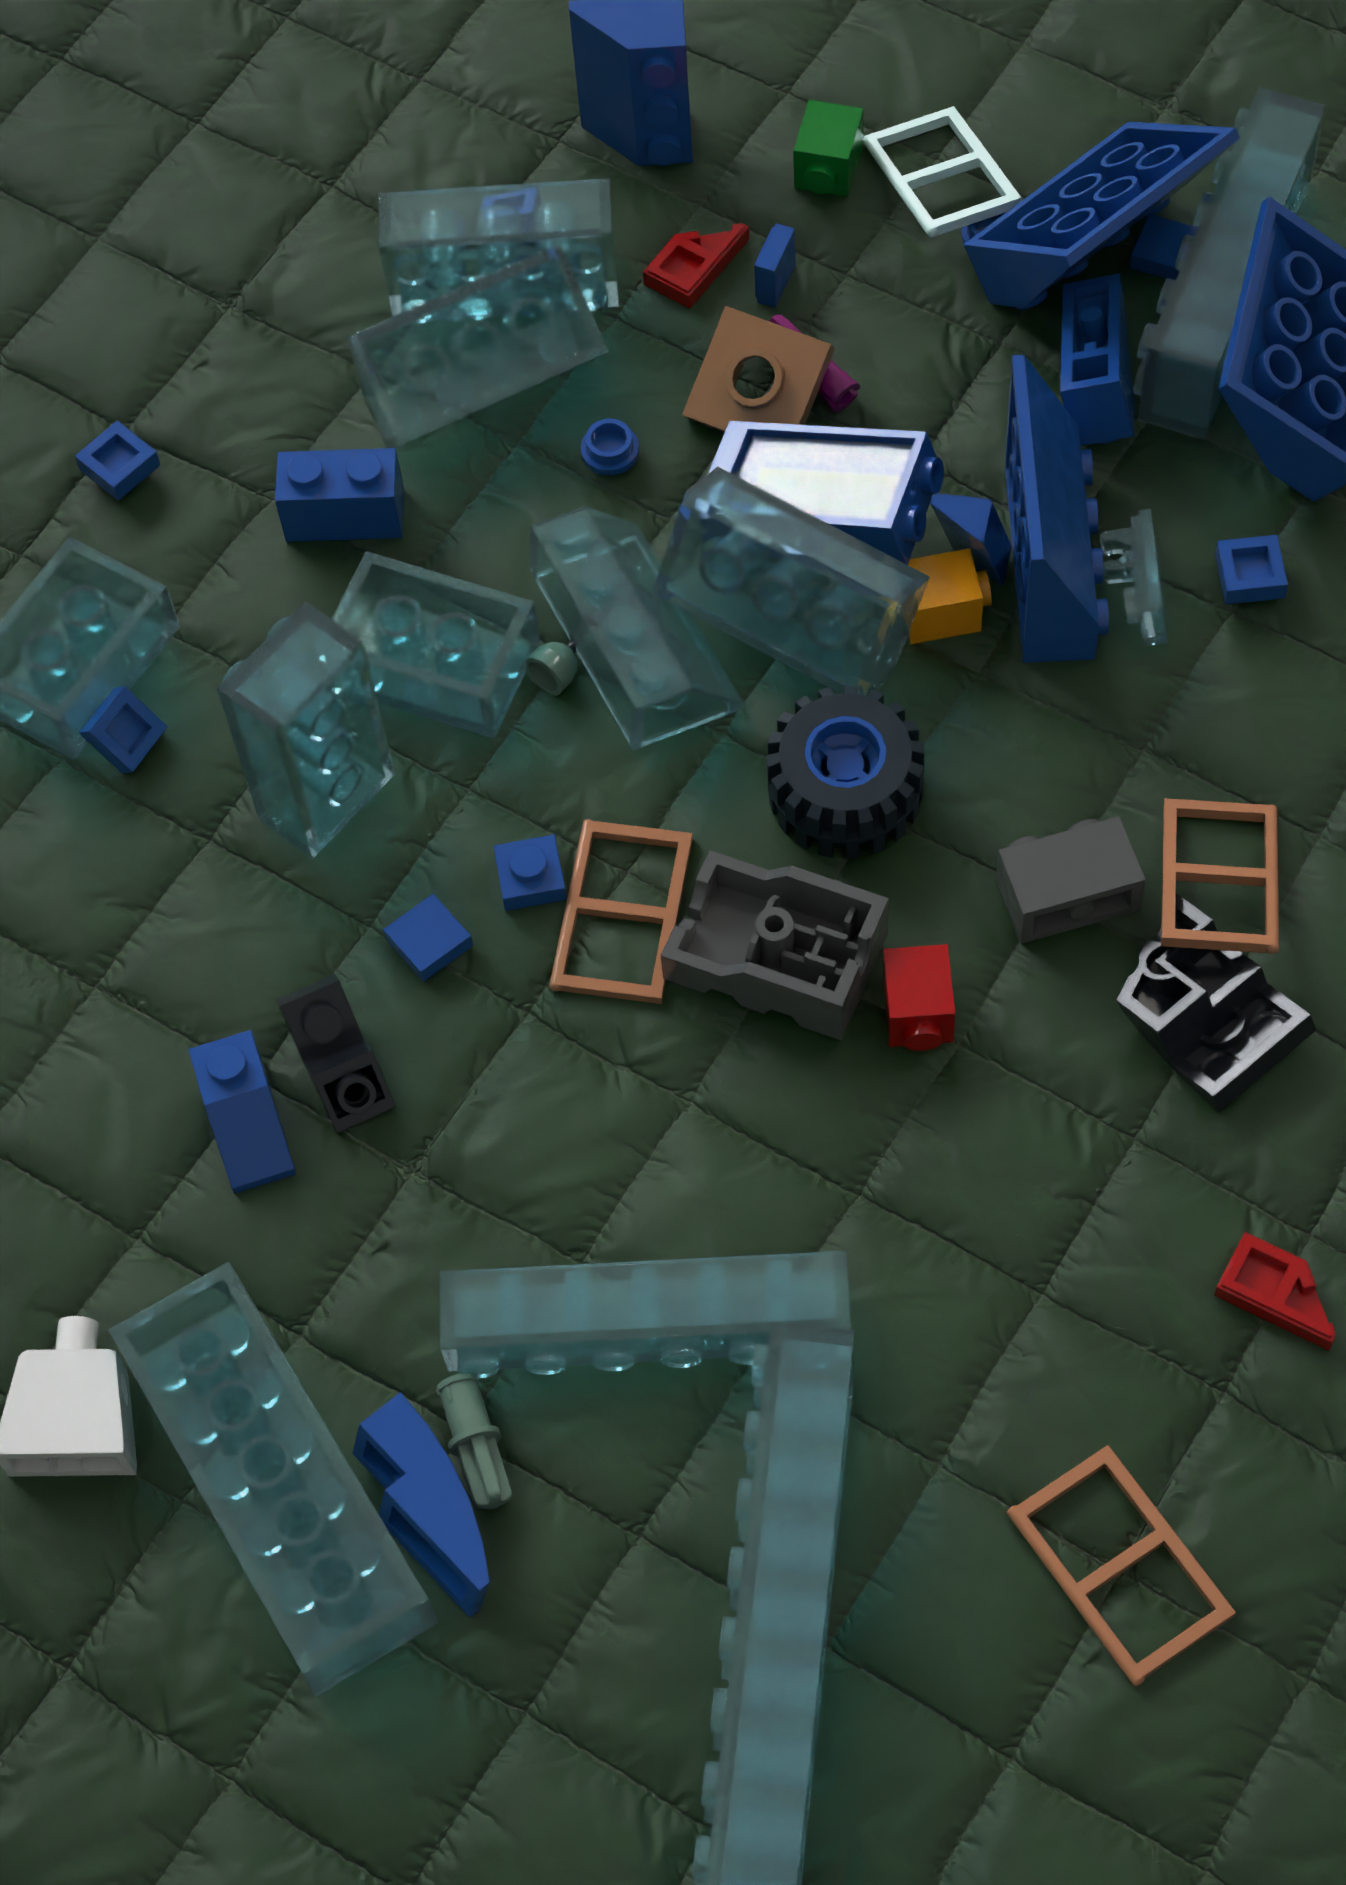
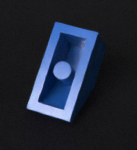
(242, 1111)

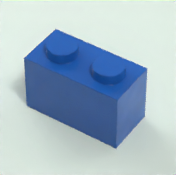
(340, 494)

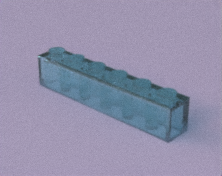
(634, 1311)

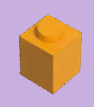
(952, 596)

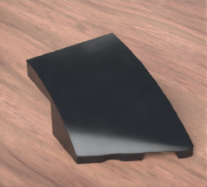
(1211, 1013)

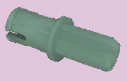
(474, 1441)

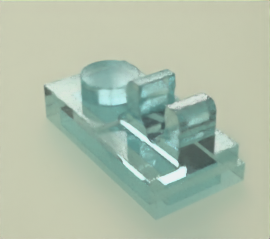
(1138, 564)

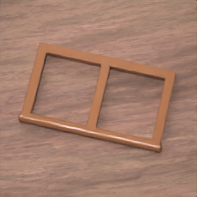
(1233, 875)
(620, 910)
(1161, 1535)

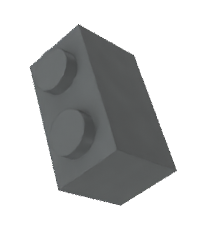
(1069, 878)

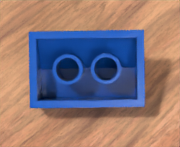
(634, 77)

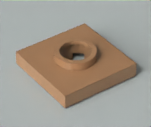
(797, 365)

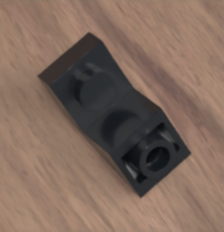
(335, 1053)

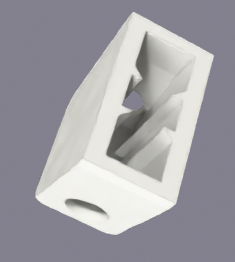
(69, 1409)

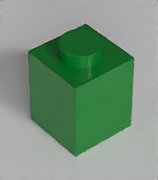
(828, 148)

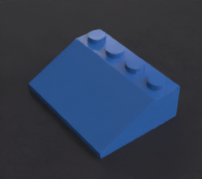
(1089, 207)
(1290, 353)
(1051, 525)

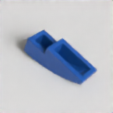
(424, 1500)

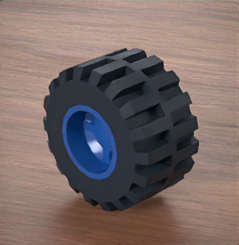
(845, 771)

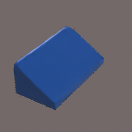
(975, 525)

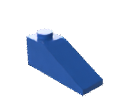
(1096, 360)

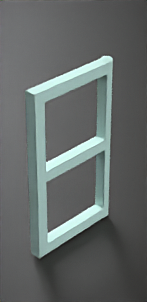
(977, 157)

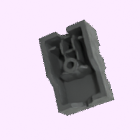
(779, 941)

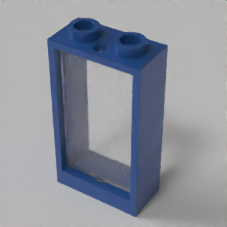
(852, 478)

